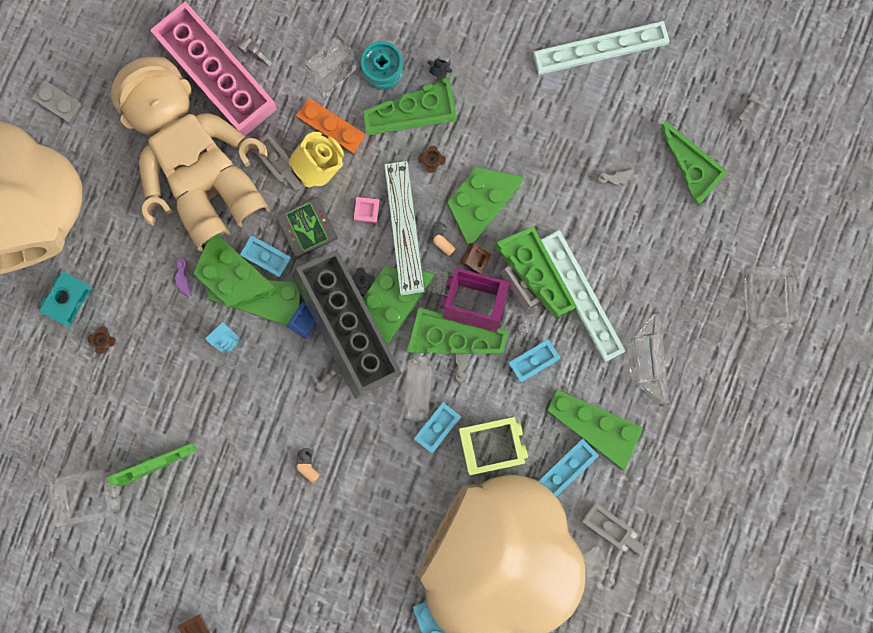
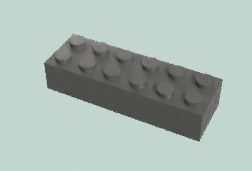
(346, 324)

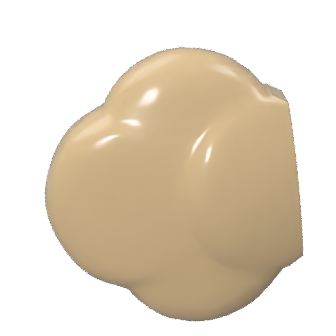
(37, 199)
(503, 560)

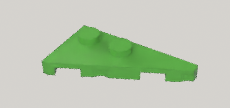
(697, 167)
(148, 466)

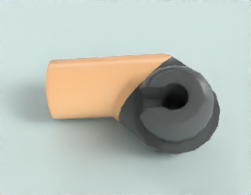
(439, 239)
(304, 465)

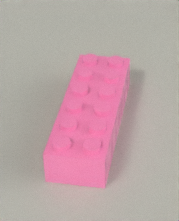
(213, 69)

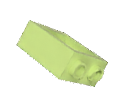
(516, 431)

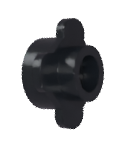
(439, 68)
(368, 280)

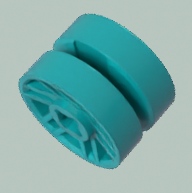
(383, 54)

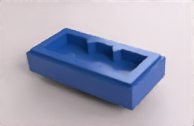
(302, 321)

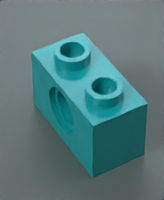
(77, 293)

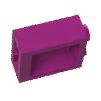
(480, 283)

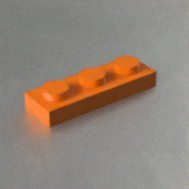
(330, 125)

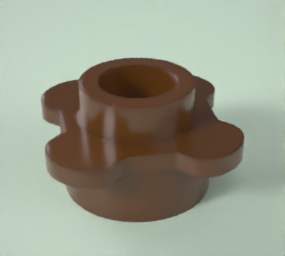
(438, 159)
(94, 339)

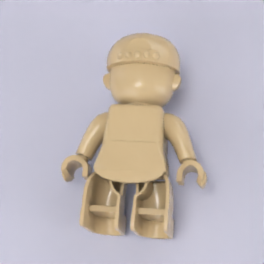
(156, 103)

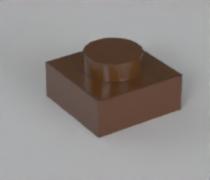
(475, 258)
(194, 625)

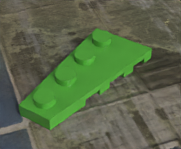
(422, 108)
(535, 267)
(277, 306)
(444, 336)
(604, 431)

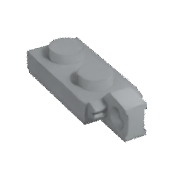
(279, 162)
(612, 529)

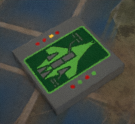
(307, 227)

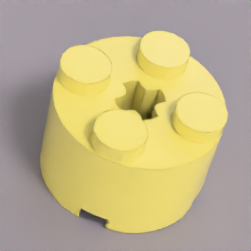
(316, 159)

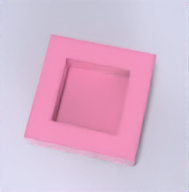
(366, 210)

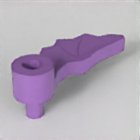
(181, 279)

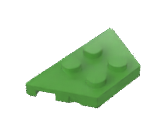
(481, 200)
(229, 274)
(387, 304)

